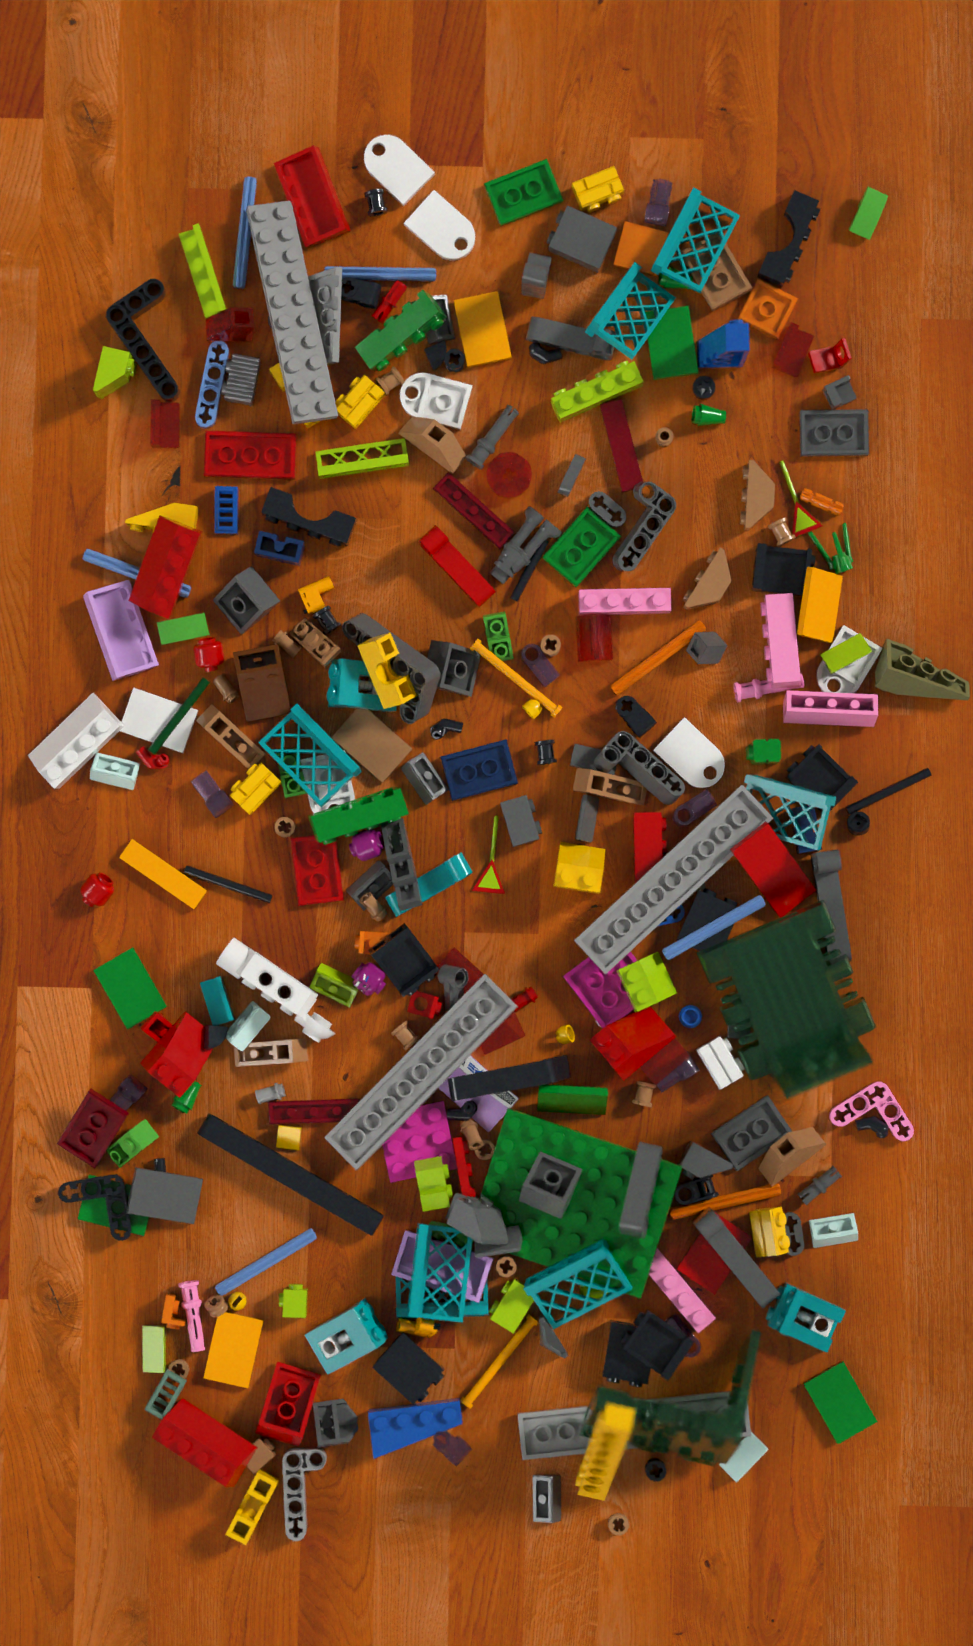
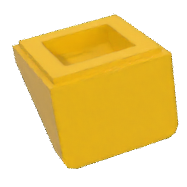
(288, 1137)

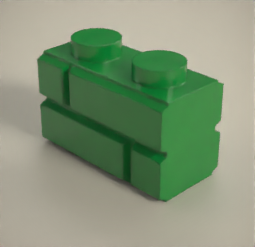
(764, 751)

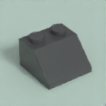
(246, 600)
(456, 665)
(701, 1162)
(550, 1185)
(479, 1220)

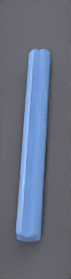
(244, 234)
(388, 273)
(120, 567)
(713, 927)
(266, 1262)

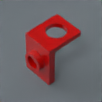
(829, 358)
(433, 1005)

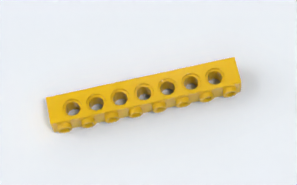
(604, 1451)

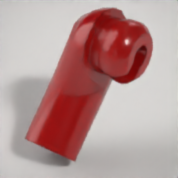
(153, 761)

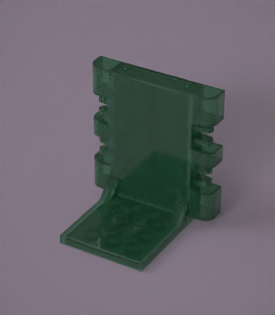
(791, 1001)
(689, 1433)

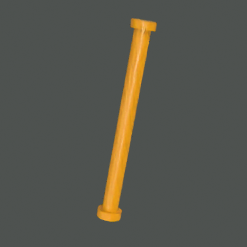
(515, 677)
(499, 1361)

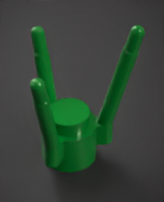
(841, 561)

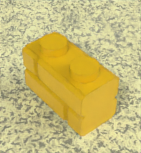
(598, 189)
(359, 401)
(254, 788)
(769, 1231)

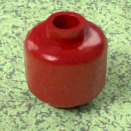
(208, 654)
(97, 889)

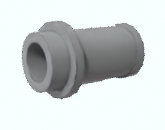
(270, 1093)

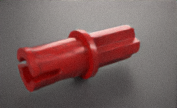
(389, 301)

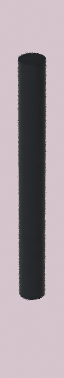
(896, 787)
(228, 884)

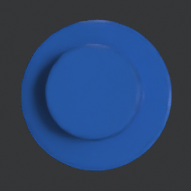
(690, 1016)

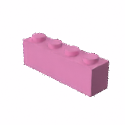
(625, 601)
(782, 641)
(830, 708)
(680, 1293)

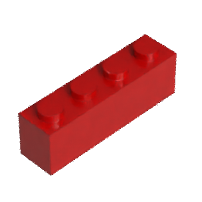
(647, 841)

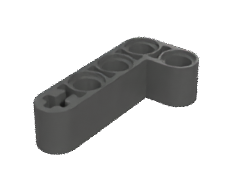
(535, 275)
(568, 338)
(640, 528)
(664, 786)
(640, 1190)

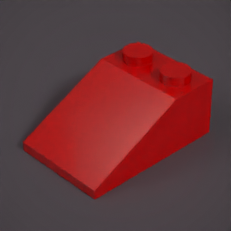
(632, 1040)
(178, 1055)
(288, 1404)

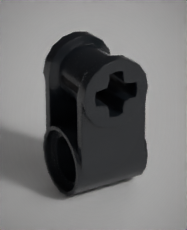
(361, 293)
(638, 718)
(697, 1190)

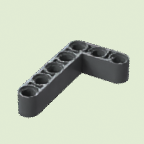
(421, 671)
(827, 885)
(735, 1257)

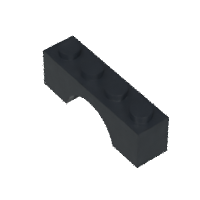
(799, 213)
(336, 527)

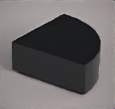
(436, 354)
(214, 1036)

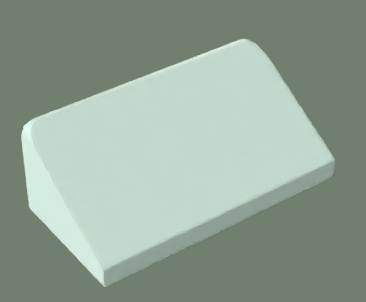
(114, 771)
(247, 1026)
(833, 1230)
(746, 1455)

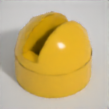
(532, 708)
(565, 1034)
(241, 1304)

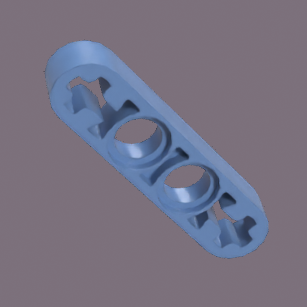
(210, 384)

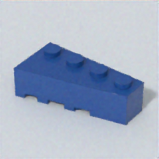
(724, 346)
(406, 1424)

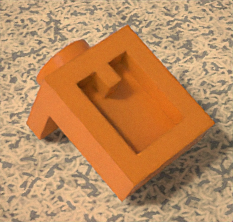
(367, 940)
(171, 1307)

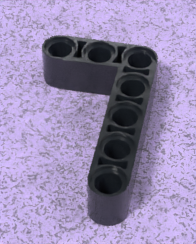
(139, 342)
(509, 1078)

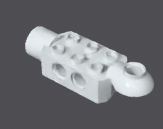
(250, 965)

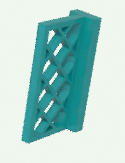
(676, 237)
(619, 297)
(327, 745)
(794, 794)
(564, 1270)
(419, 1273)
(471, 1308)

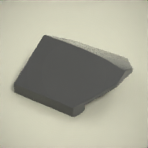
(549, 1339)
(334, 1422)

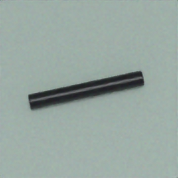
(528, 571)

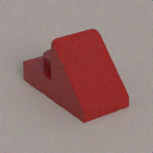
(156, 1026)

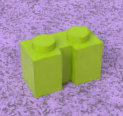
(432, 1183)
(512, 1306)

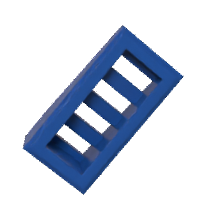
(226, 490)

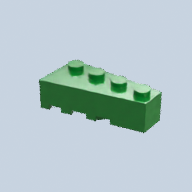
(401, 332)
(358, 814)

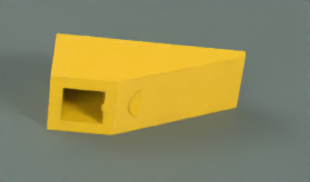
(178, 512)

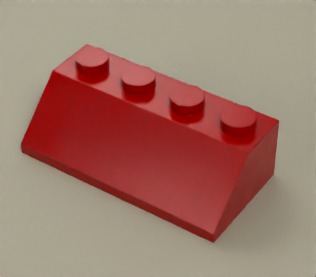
(165, 566)
(205, 1443)

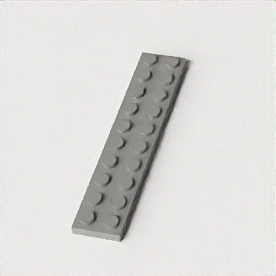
(292, 312)
(671, 880)
(421, 1072)
(558, 1430)

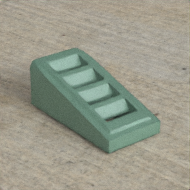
(157, 1411)

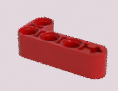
(456, 566)

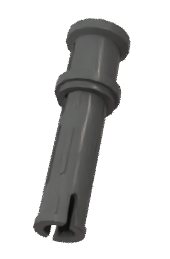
(486, 445)

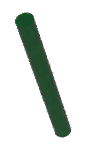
(179, 715)

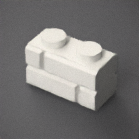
(719, 1062)

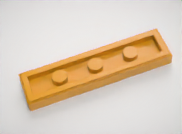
(163, 874)

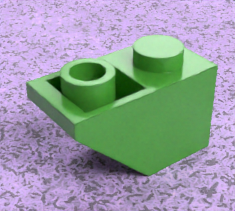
(132, 1143)

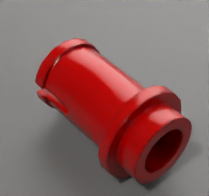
(524, 998)

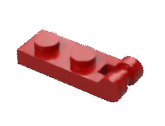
(464, 1168)

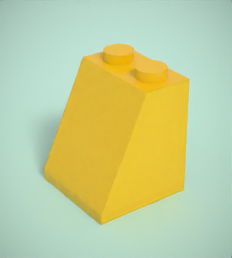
(579, 868)

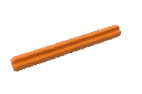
(657, 658)
(725, 1201)

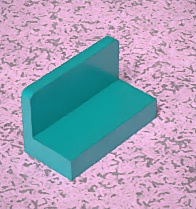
(217, 1001)

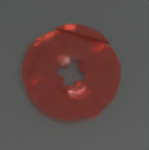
(498, 468)

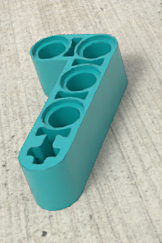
(436, 880)

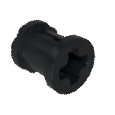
(375, 202)
(453, 367)
(326, 620)
(545, 752)
(662, 1472)

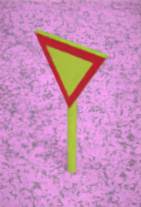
(803, 520)
(490, 879)

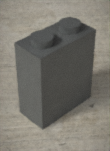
(581, 238)

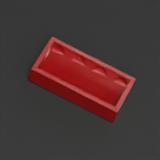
(312, 196)

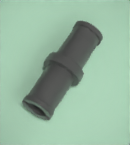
(819, 1185)

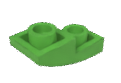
(868, 212)
(183, 628)
(498, 635)
(289, 785)
(460, 1239)

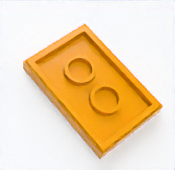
(482, 329)
(819, 605)
(233, 1349)

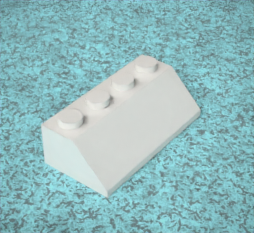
(75, 741)

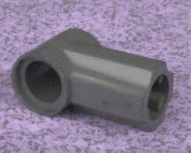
(454, 981)

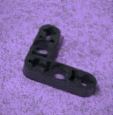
(110, 1197)

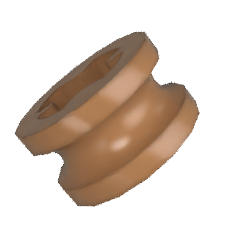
(287, 820)
(487, 1156)
(216, 1305)
(185, 1366)
(625, 1523)

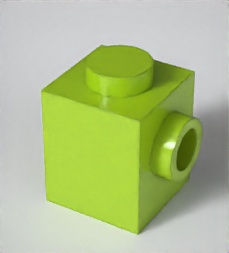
(294, 1301)

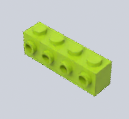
(596, 391)

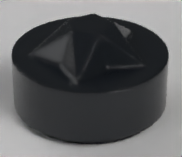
(703, 387)
(858, 823)

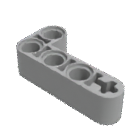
(299, 1493)

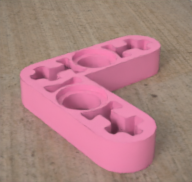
(880, 1104)

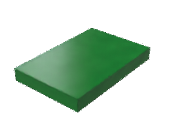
(523, 192)
(672, 344)
(581, 547)
(130, 988)
(572, 1099)
(96, 1210)
(840, 1402)

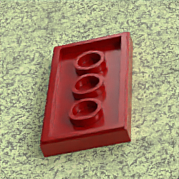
(250, 455)
(773, 869)

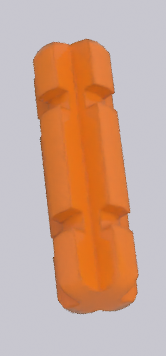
(821, 501)

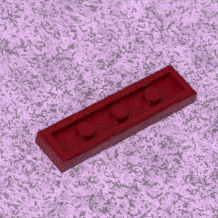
(621, 444)
(473, 510)
(309, 1110)

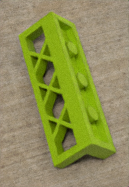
(202, 271)
(360, 465)

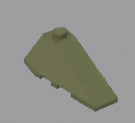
(907, 674)

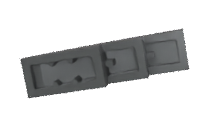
(401, 864)

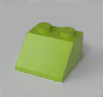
(113, 371)
(646, 982)

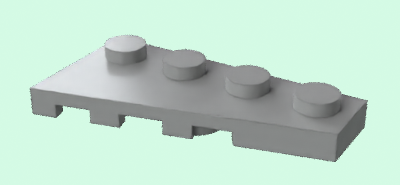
(327, 302)

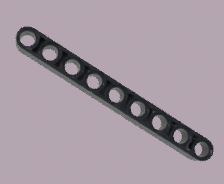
(290, 1174)

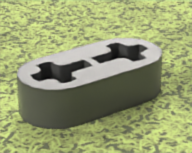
(571, 475)
(610, 504)
(797, 1232)

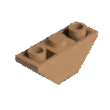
(434, 441)
(757, 495)
(711, 582)
(315, 642)
(790, 1153)

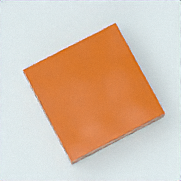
(639, 245)
(767, 309)

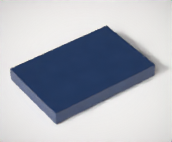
(479, 770)

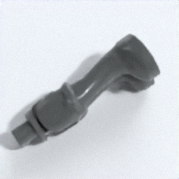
(513, 556)

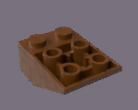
(262, 682)

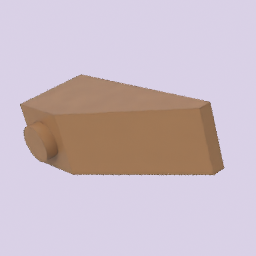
(230, 737)
(609, 786)
(272, 1052)

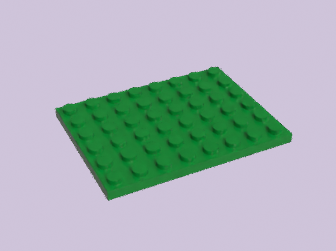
(594, 1206)

